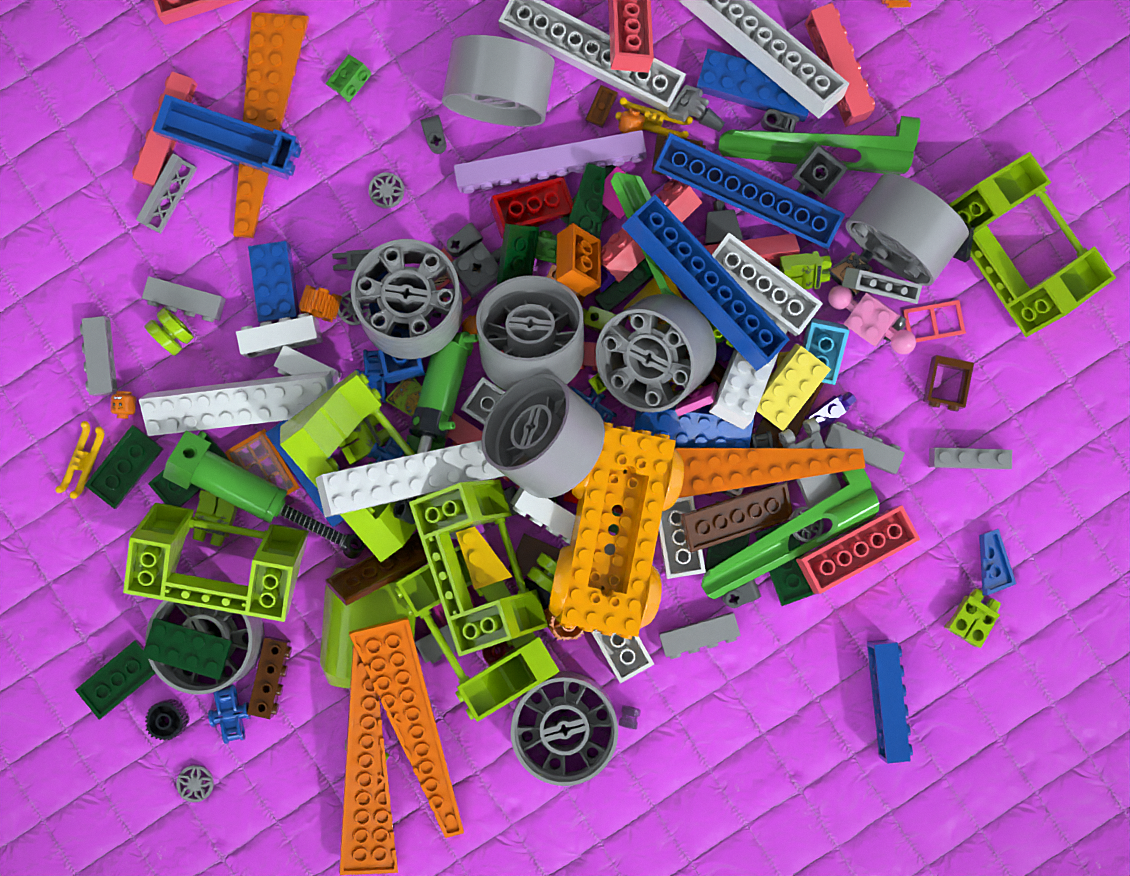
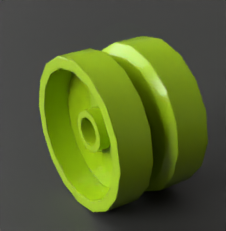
(169, 331)
(546, 577)

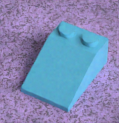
(827, 343)

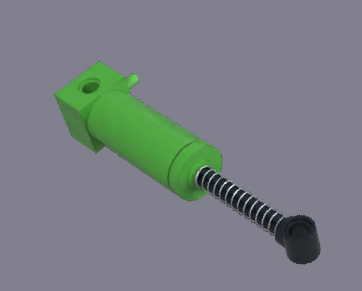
(196, 465)

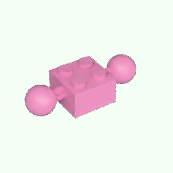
(872, 319)

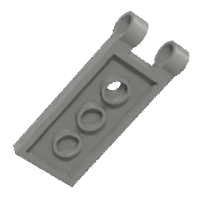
(817, 487)

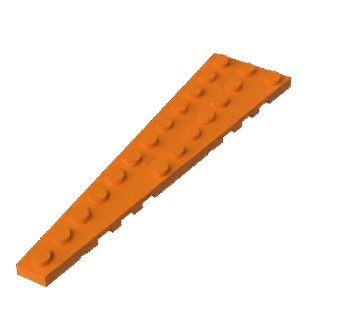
(270, 73)
(734, 468)
(398, 678)
(366, 815)

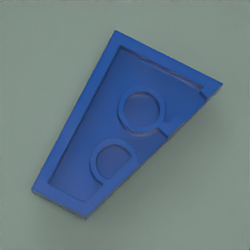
(995, 565)

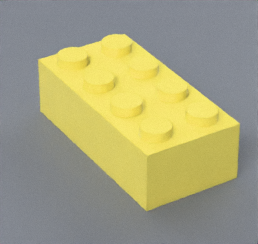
(791, 386)

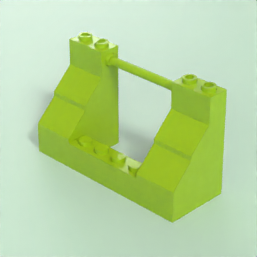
(1057, 293)
(317, 433)
(456, 510)
(158, 547)
(501, 680)

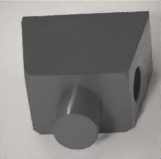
(720, 223)

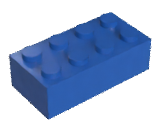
(274, 281)

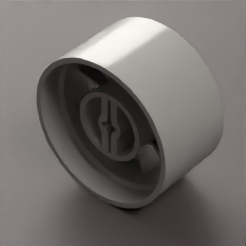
(498, 80)
(907, 229)
(397, 293)
(532, 341)
(642, 362)
(543, 436)
(198, 619)
(545, 733)

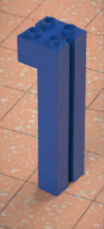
(228, 137)

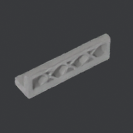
(161, 188)

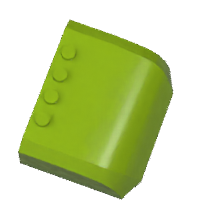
(339, 619)

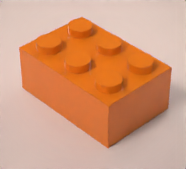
(578, 260)

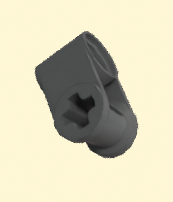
(782, 121)
(433, 131)
(465, 238)
(768, 443)
(744, 594)

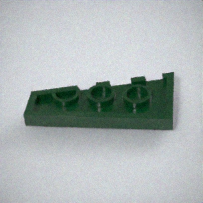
(588, 200)

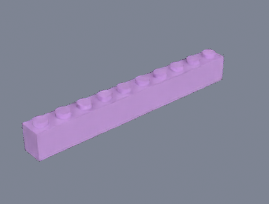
(550, 161)

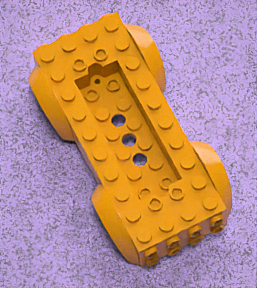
(624, 588)

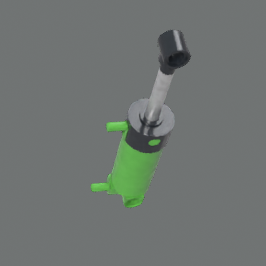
(437, 401)

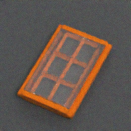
(262, 459)

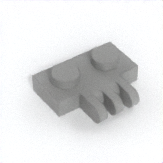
(688, 103)

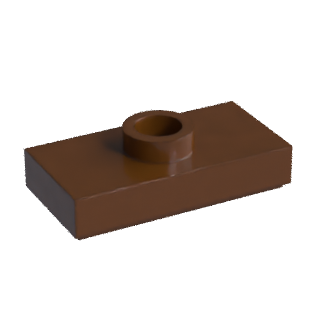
(601, 106)

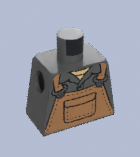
(851, 261)

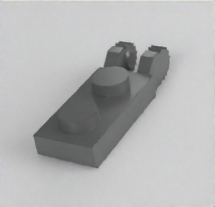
(353, 259)

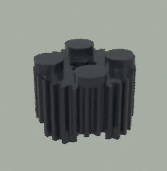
(177, 719)

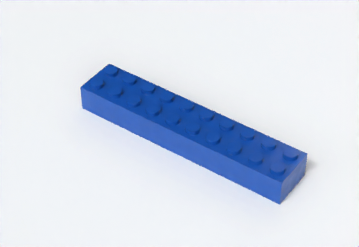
(748, 190)
(705, 282)

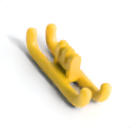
(654, 119)
(82, 460)

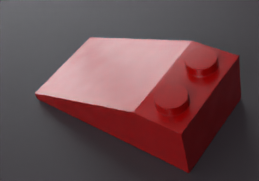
(532, 204)

